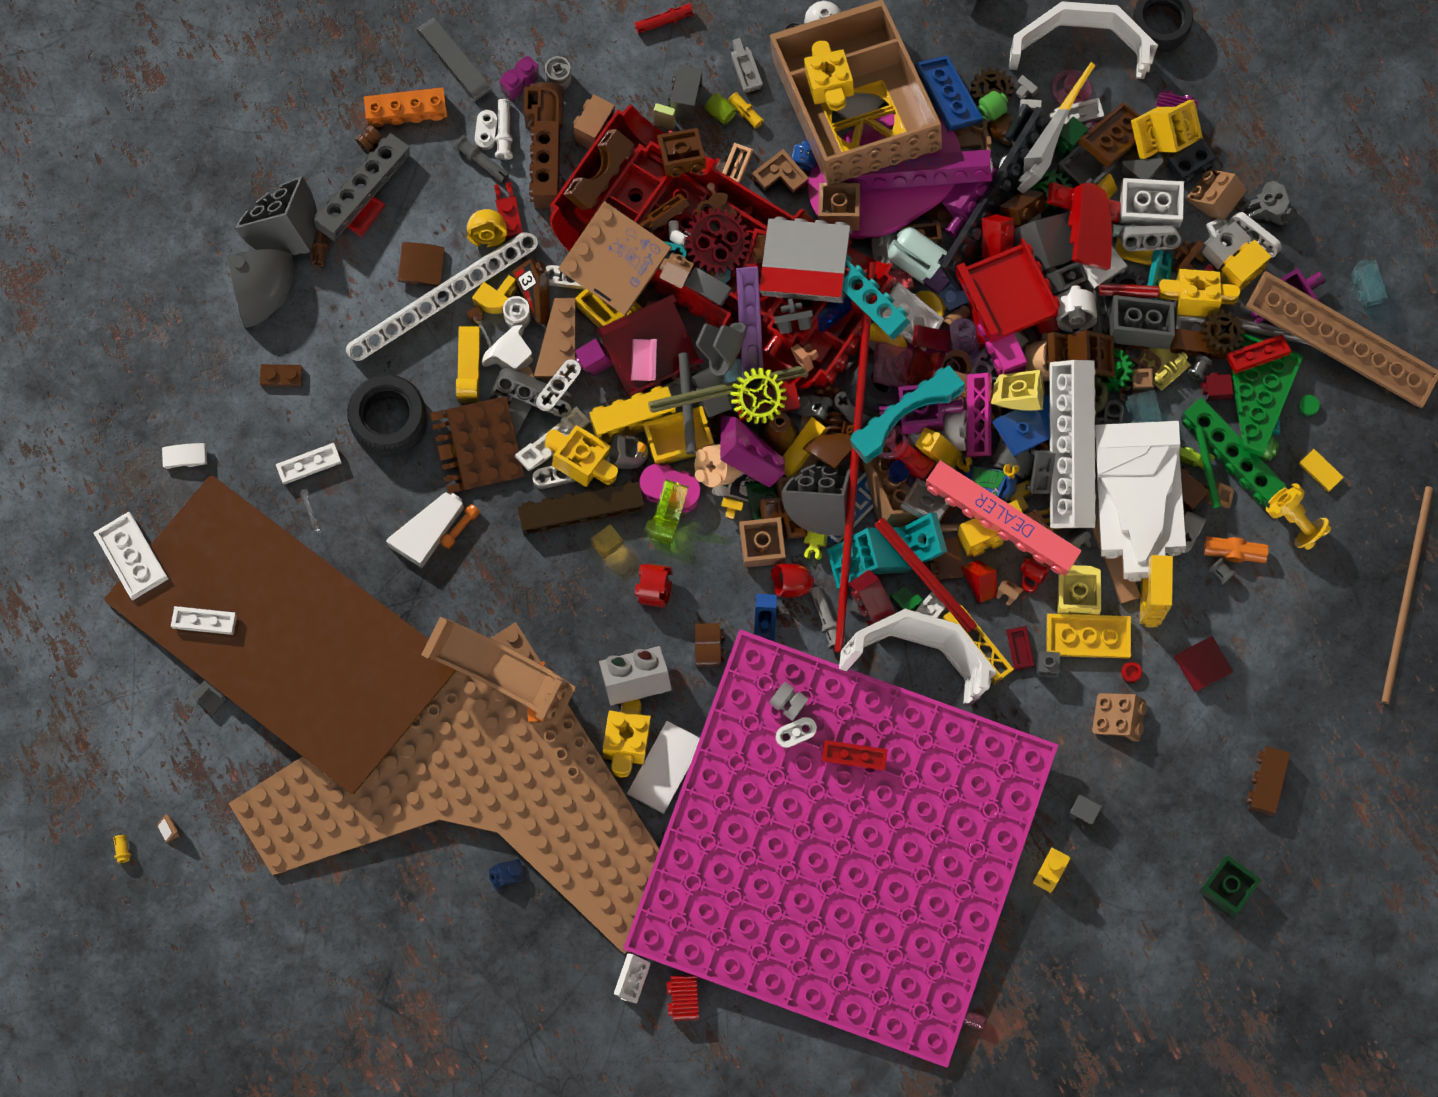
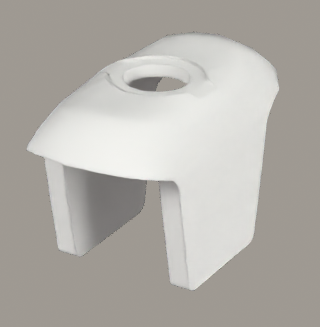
(509, 350)

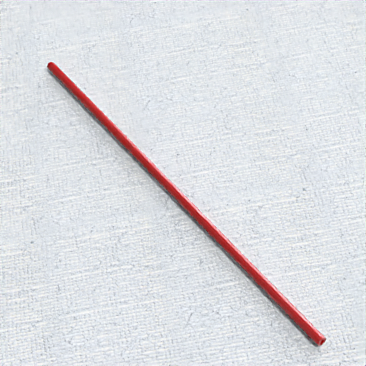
(854, 465)

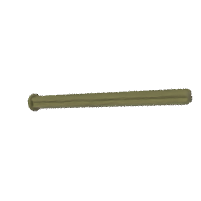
(720, 390)

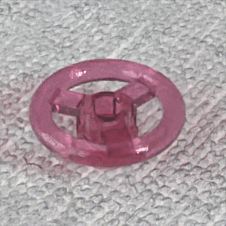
(1072, 79)
(890, 442)

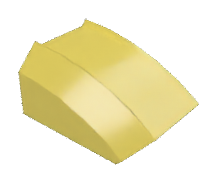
(1019, 391)
(1080, 591)

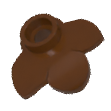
(715, 201)

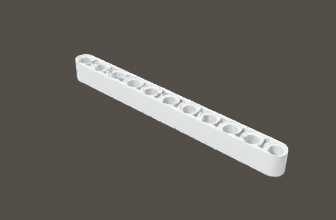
(432, 296)

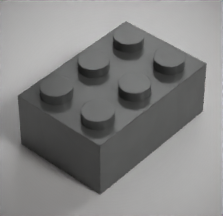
(1141, 322)

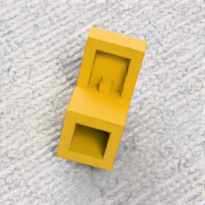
(492, 299)

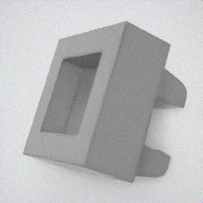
(1026, 88)

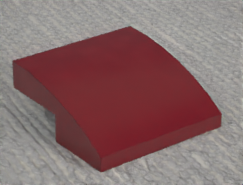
(1203, 664)

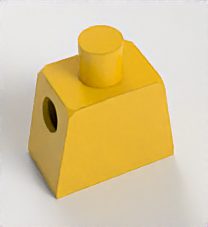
(1051, 870)

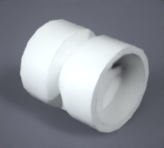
(516, 311)

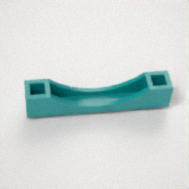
(940, 389)

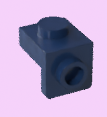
(506, 873)

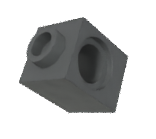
(1047, 664)

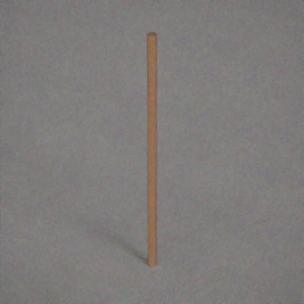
(1407, 595)

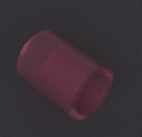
(974, 1020)

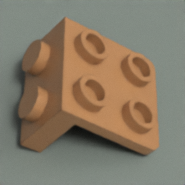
(1119, 715)

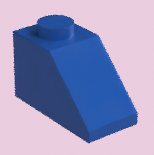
(765, 616)

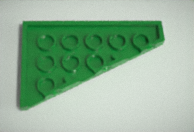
(1261, 396)

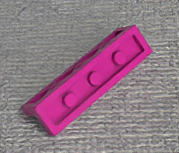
(979, 393)

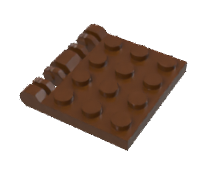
(481, 442)

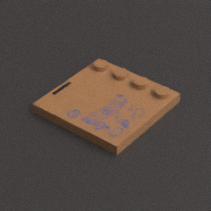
(614, 258)

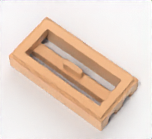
(742, 149)

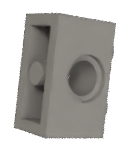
(1217, 252)

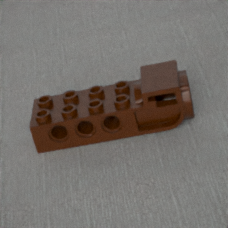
(545, 125)

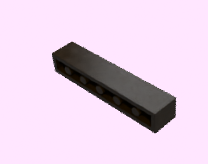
(581, 508)

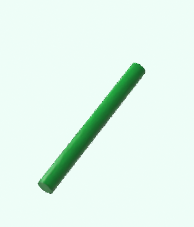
(1208, 467)

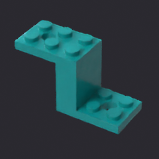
(876, 554)

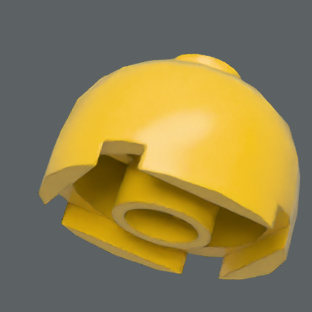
(486, 228)

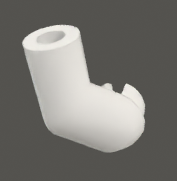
(675, 235)

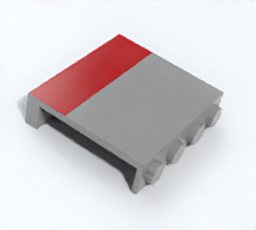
(804, 260)

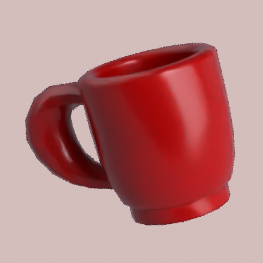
(1035, 571)

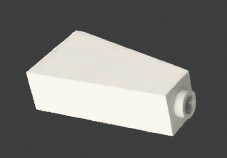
(422, 533)

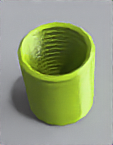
(720, 108)

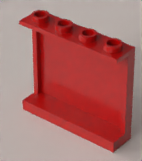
(1008, 291)

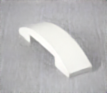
(537, 453)

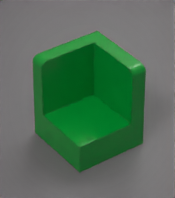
(905, 600)

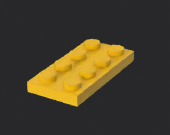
(1089, 635)

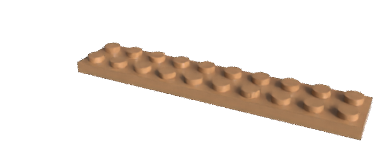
(1343, 339)

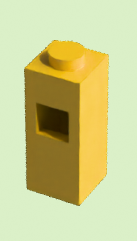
(938, 448)

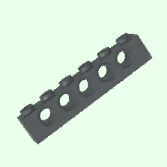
(334, 226)

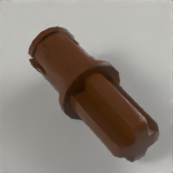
(319, 249)

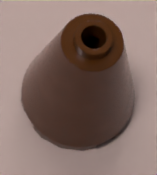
(779, 432)

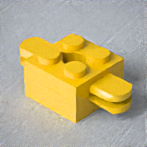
(828, 76)
(1198, 292)
(585, 448)
(626, 737)

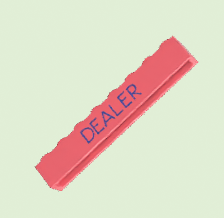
(1002, 518)

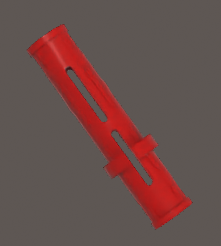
(664, 18)

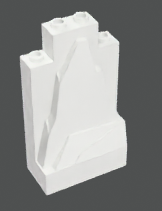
(1139, 493)

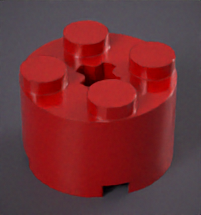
(654, 585)

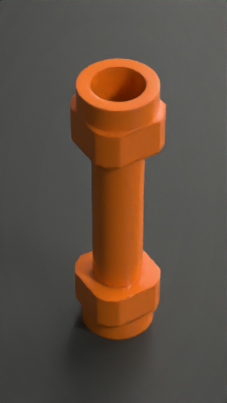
(448, 540)

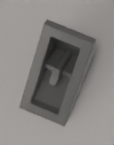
(1141, 168)

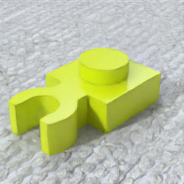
(814, 541)

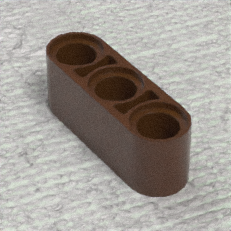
(1191, 344)

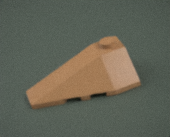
(886, 494)

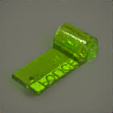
(668, 512)

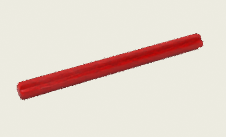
(925, 575)

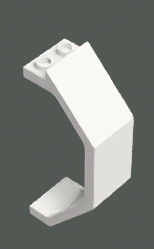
(1091, 16)
(931, 632)

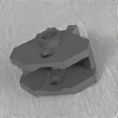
(1271, 204)

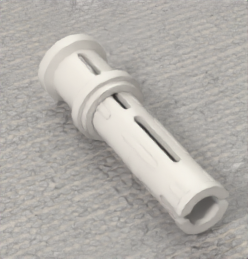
(504, 137)

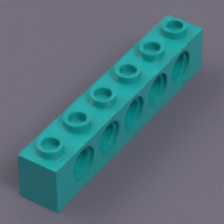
(895, 322)

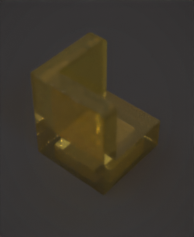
(607, 541)

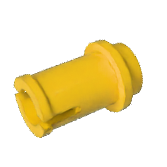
(121, 848)

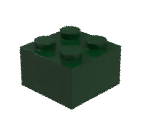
(1230, 885)

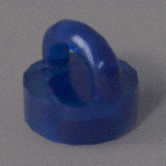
(898, 471)

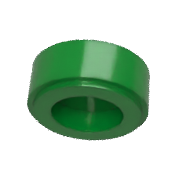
(1308, 405)

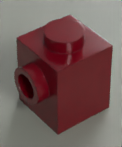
(1217, 387)

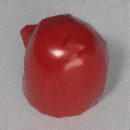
(796, 580)

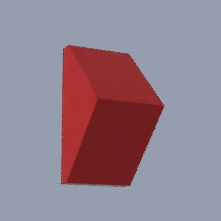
(981, 580)

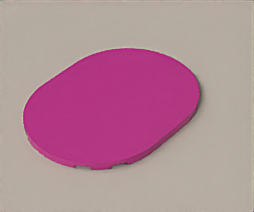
(889, 209)

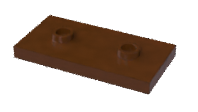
(1111, 136)

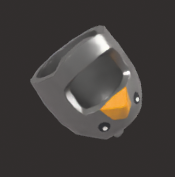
(627, 451)

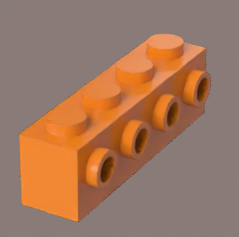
(405, 107)

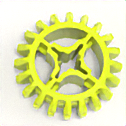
(762, 387)

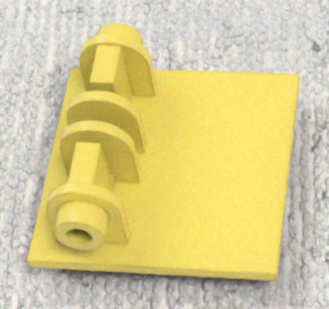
(1171, 366)

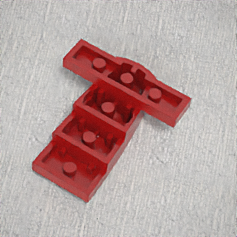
(1090, 221)

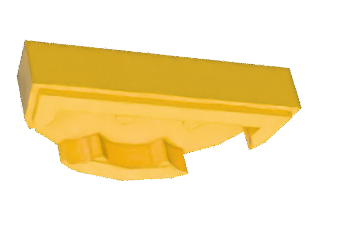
(933, 300)

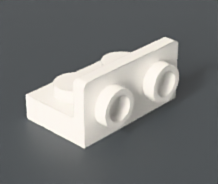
(632, 978)

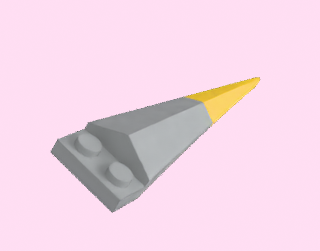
(1041, 153)

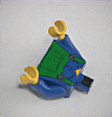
(997, 482)

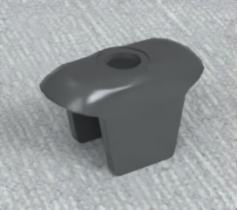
(721, 345)

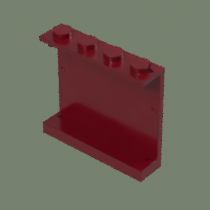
(657, 322)

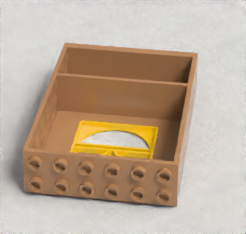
(877, 67)

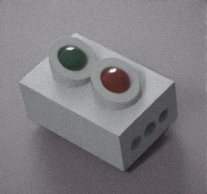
(635, 675)

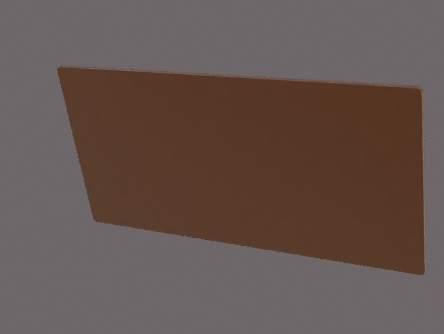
(307, 645)

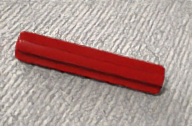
(1129, 290)

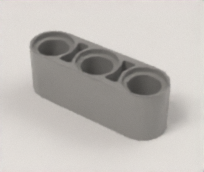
(1141, 233)

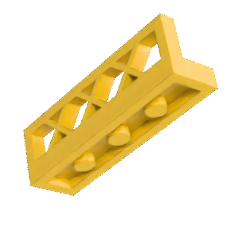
(997, 677)

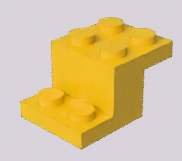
(1166, 129)

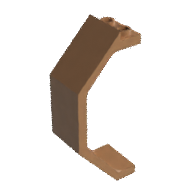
(500, 668)

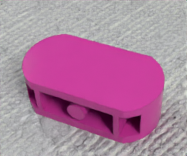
(653, 480)

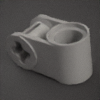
(847, 410)
(1193, 527)

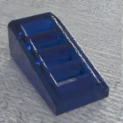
(833, 313)

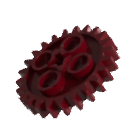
(706, 256)

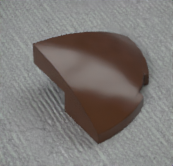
(830, 449)

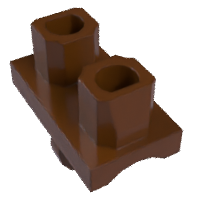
(1186, 255)

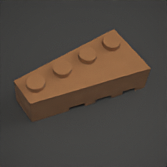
(559, 341)

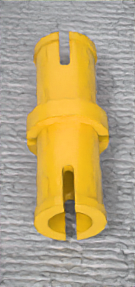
(746, 110)

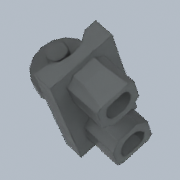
(803, 317)

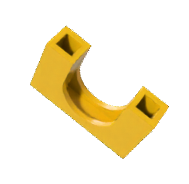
(1156, 591)

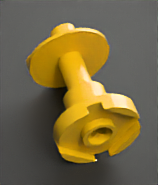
(1288, 504)

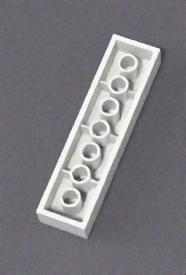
(1073, 443)

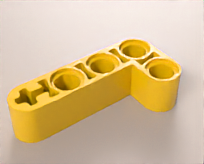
(468, 364)

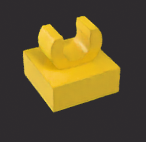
(733, 505)

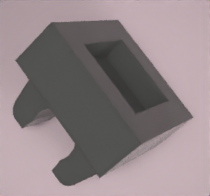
(1079, 537)

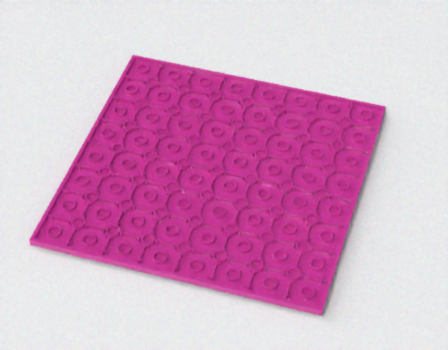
(837, 881)

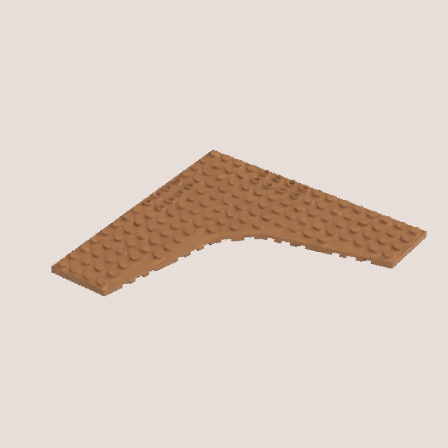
(479, 767)

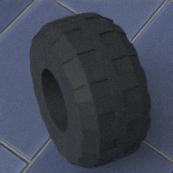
(875, 394)

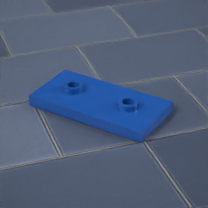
(948, 93)
(1025, 428)

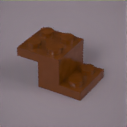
(1083, 346)

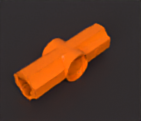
(1235, 549)

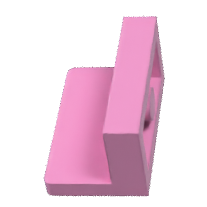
(643, 360)

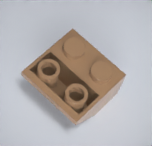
(1217, 193)

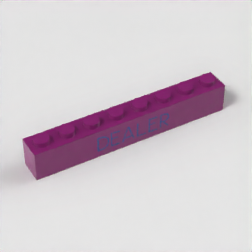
(930, 170)

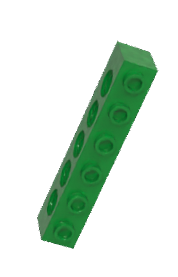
(1231, 441)

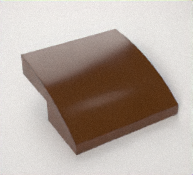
(420, 264)

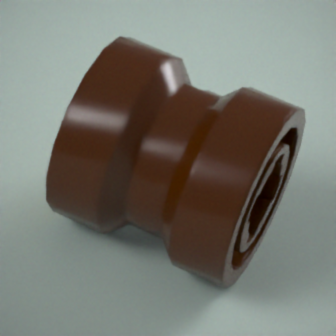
(368, 139)

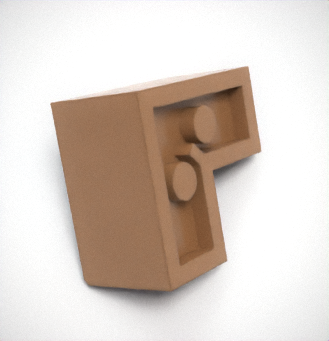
(780, 167)

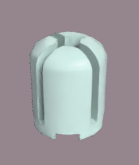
(915, 254)

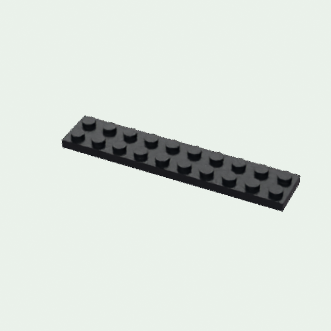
(1002, 188)

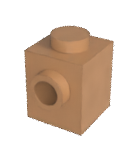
(675, 269)

